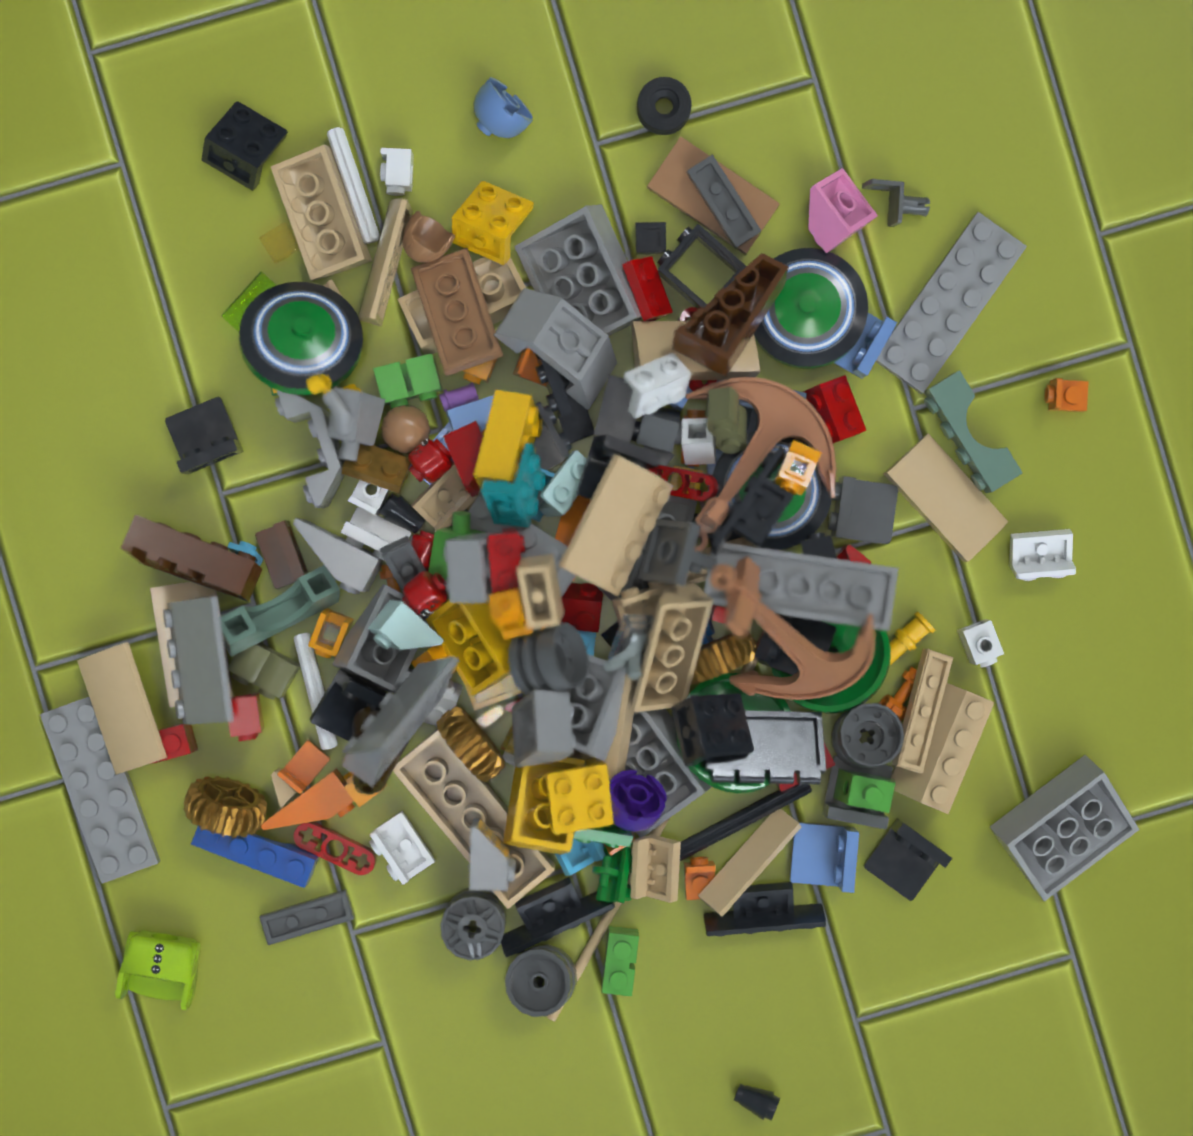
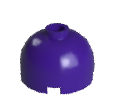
(636, 800)

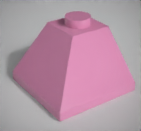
(837, 210)

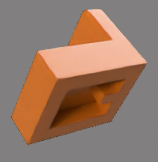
(1067, 395)
(697, 876)

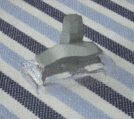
(630, 644)

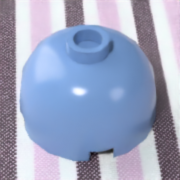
(499, 111)

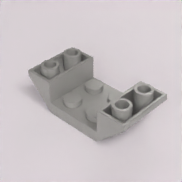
(561, 339)
(321, 486)

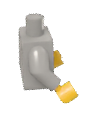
(353, 414)

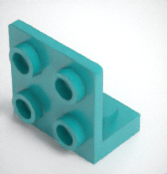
(516, 502)

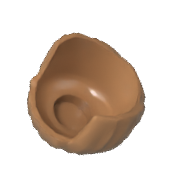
(425, 238)
(405, 428)

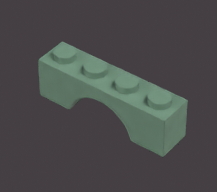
(951, 401)
(254, 624)

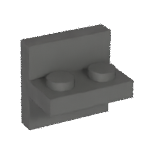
(672, 553)

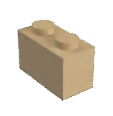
(540, 591)

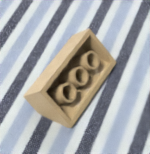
(616, 525)
(672, 647)
(950, 752)

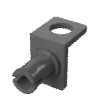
(898, 202)

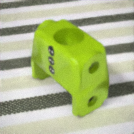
(159, 967)

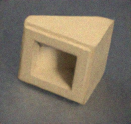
(283, 790)

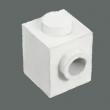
(697, 442)
(981, 643)

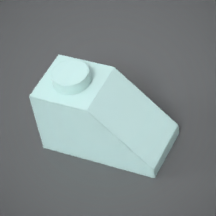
(402, 629)

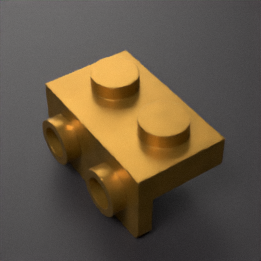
(379, 467)

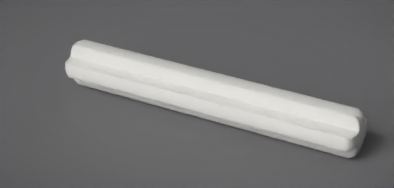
(353, 185)
(313, 684)

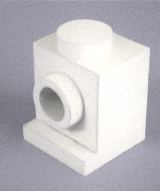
(397, 170)
(368, 502)

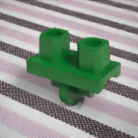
(614, 876)

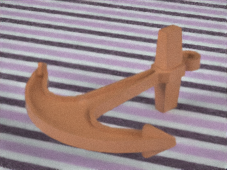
(780, 416)
(819, 671)

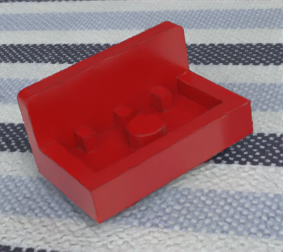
(647, 288)
(837, 408)
(504, 559)
(582, 606)

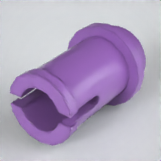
(458, 397)

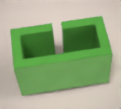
(408, 381)
(620, 960)

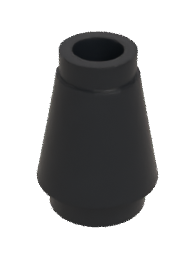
(401, 513)
(758, 1101)

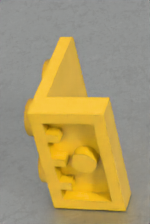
(489, 220)
(579, 797)

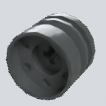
(549, 659)
(884, 736)
(489, 917)

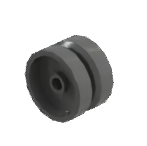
(528, 992)

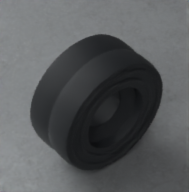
(664, 123)

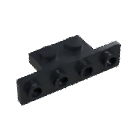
(571, 415)
(759, 509)
(765, 910)
(551, 913)

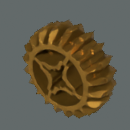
(723, 656)
(470, 744)
(225, 806)

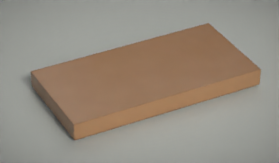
(678, 190)
(456, 312)

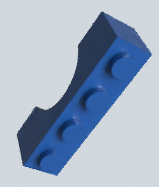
(265, 855)

